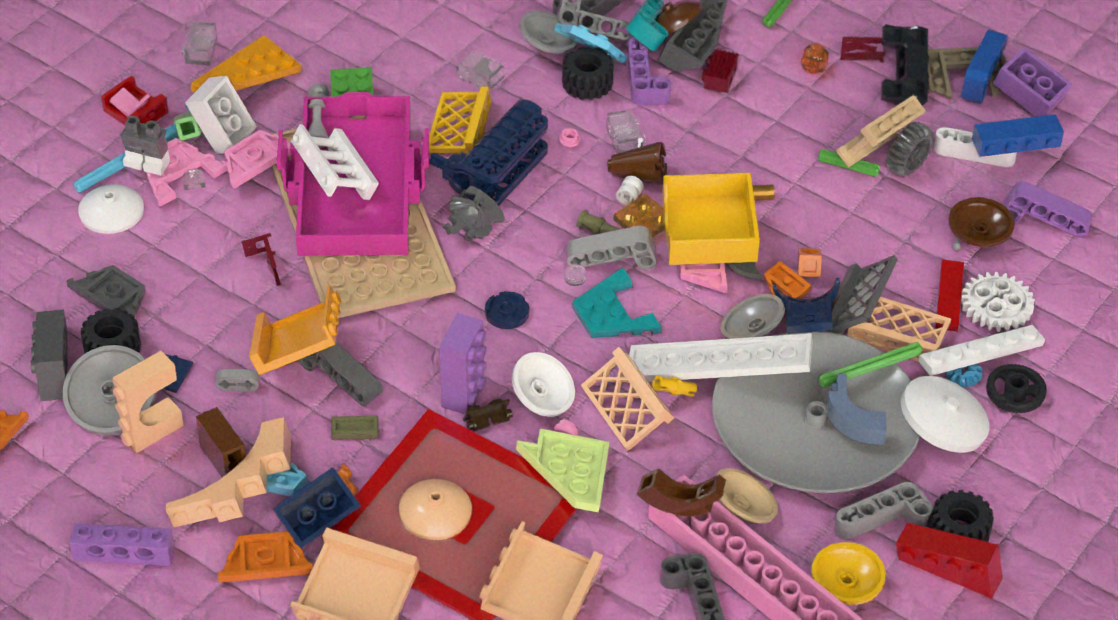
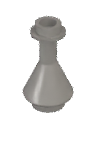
(316, 128)

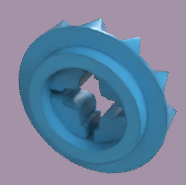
(970, 378)

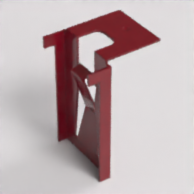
(857, 44)
(250, 249)

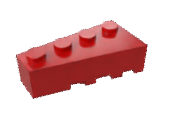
(952, 557)

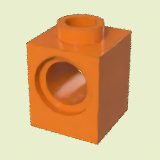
(809, 262)

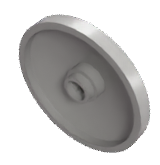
(90, 384)

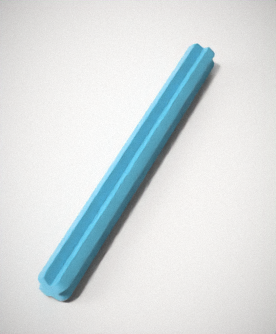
(111, 167)

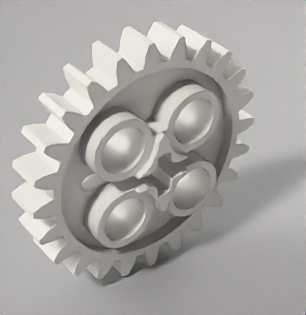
(997, 301)

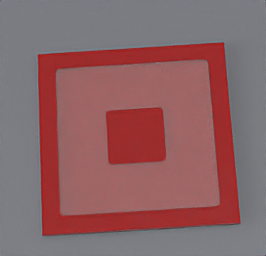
(502, 495)

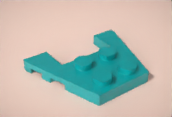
(604, 314)

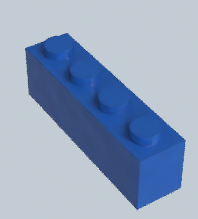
(1017, 135)

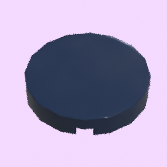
(507, 310)

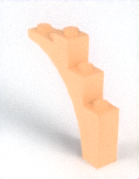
(249, 478)

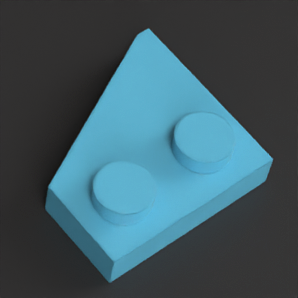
(287, 481)

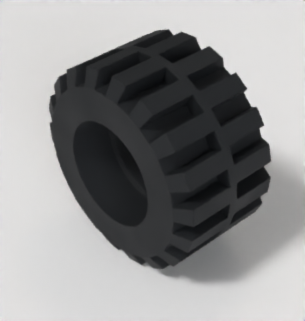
(587, 73)
(110, 328)
(965, 508)

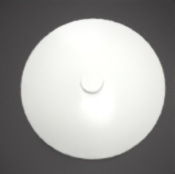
(945, 414)

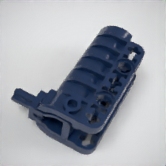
(499, 154)

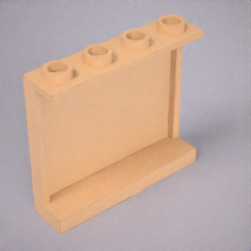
(538, 580)
(356, 581)

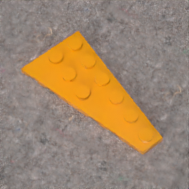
(253, 65)

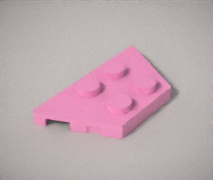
(252, 156)
(706, 275)

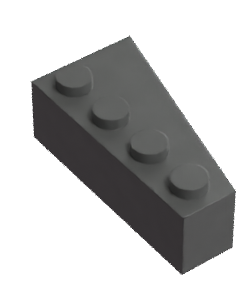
(50, 353)

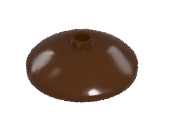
(678, 14)
(981, 222)

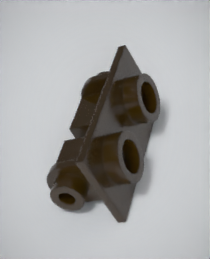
(479, 416)

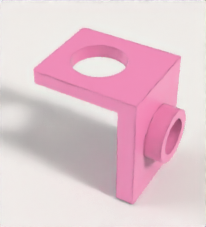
(127, 102)

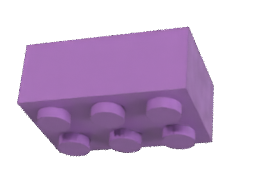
(1032, 83)

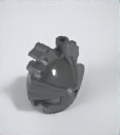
(473, 216)

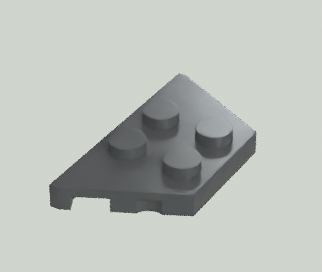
(110, 289)

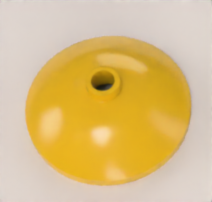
(849, 564)

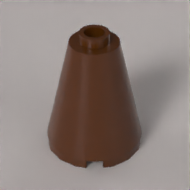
(642, 162)

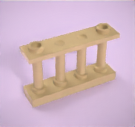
(880, 131)

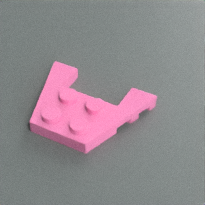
(182, 158)

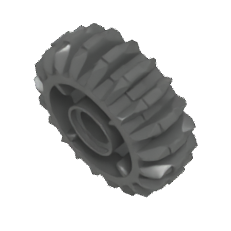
(910, 149)

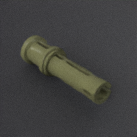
(593, 223)

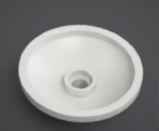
(111, 209)
(543, 384)

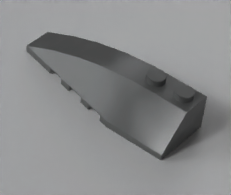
(696, 39)

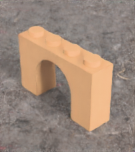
(133, 389)

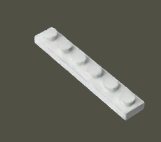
(981, 350)

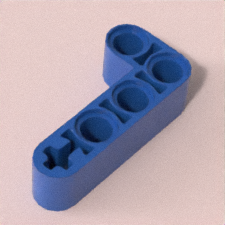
(983, 65)

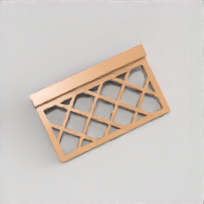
(892, 339)
(637, 383)

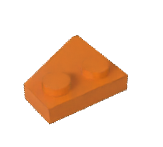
(786, 281)

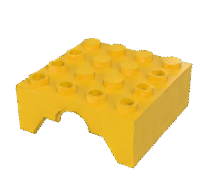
(710, 218)

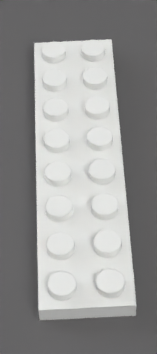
(724, 357)

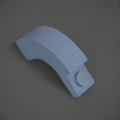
(851, 420)

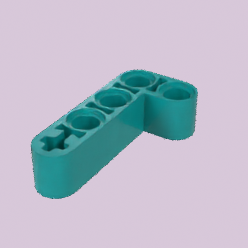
(645, 27)

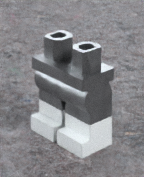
(145, 146)

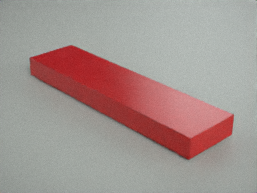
(950, 292)

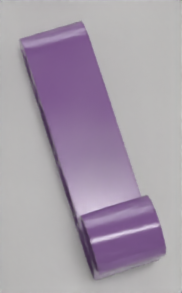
(643, 88)
(1047, 207)

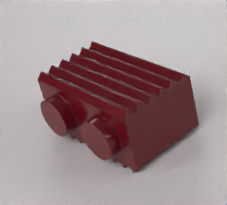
(720, 70)

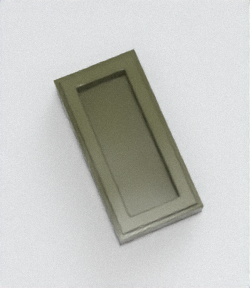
(354, 427)

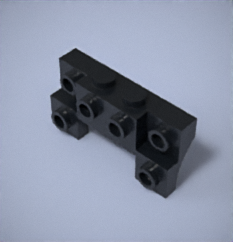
(911, 64)

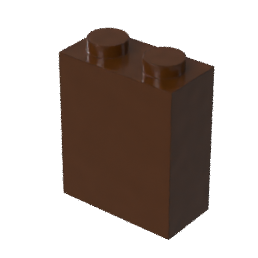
(219, 441)

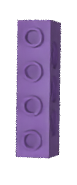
(122, 544)

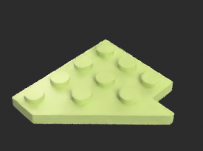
(570, 465)

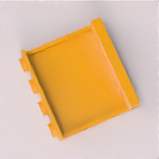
(295, 335)

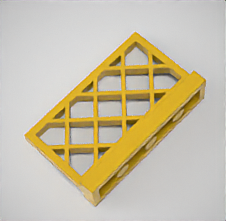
(475, 122)

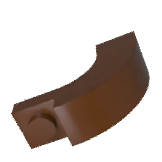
(680, 498)

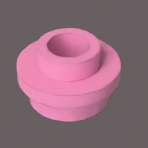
(569, 137)

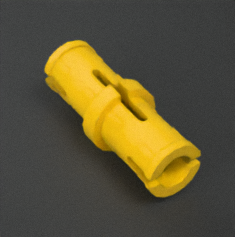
(674, 386)

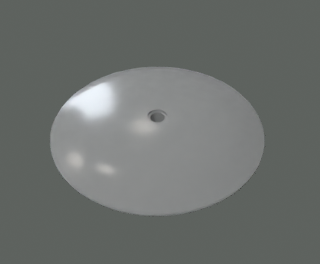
(783, 428)

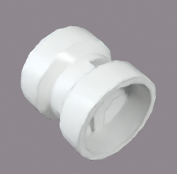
(629, 190)

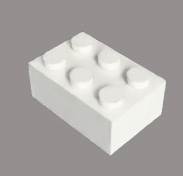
(220, 114)

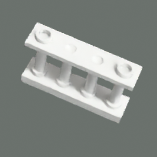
(344, 153)

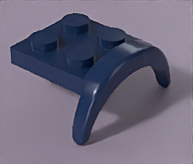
(808, 314)

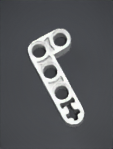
(959, 145)

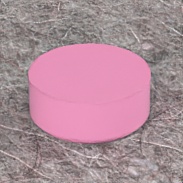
(566, 426)

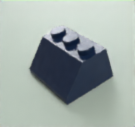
(316, 507)

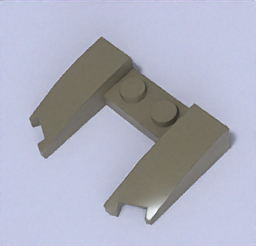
(955, 58)

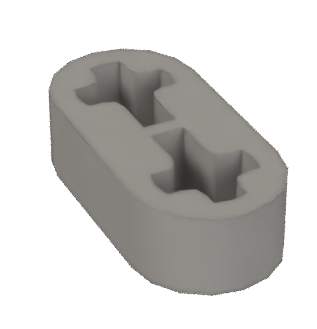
(237, 380)

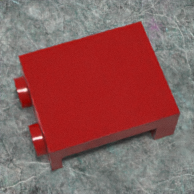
(151, 111)

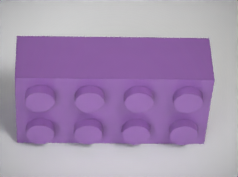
(462, 363)

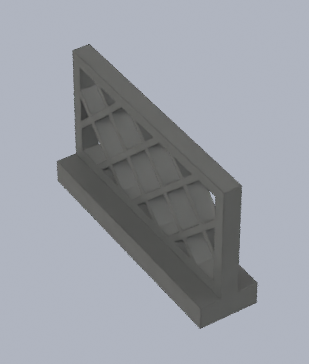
(860, 293)

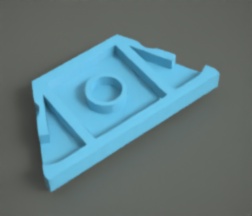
(583, 36)

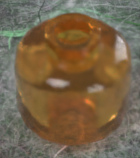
(814, 58)

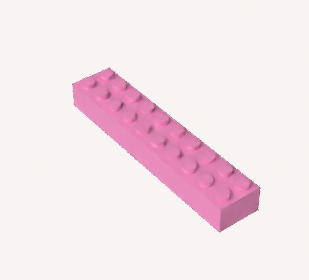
(751, 565)

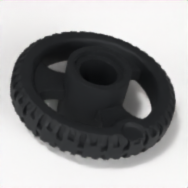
(1016, 388)

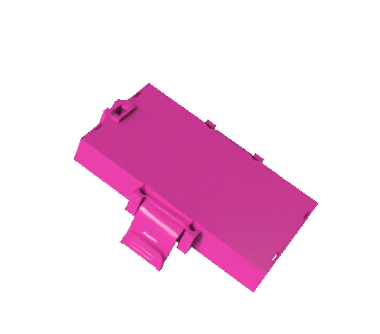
(346, 221)

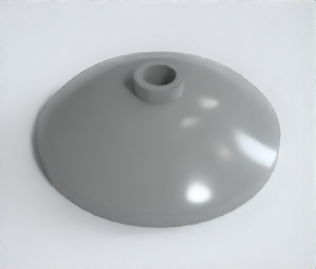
(539, 32)
(753, 317)

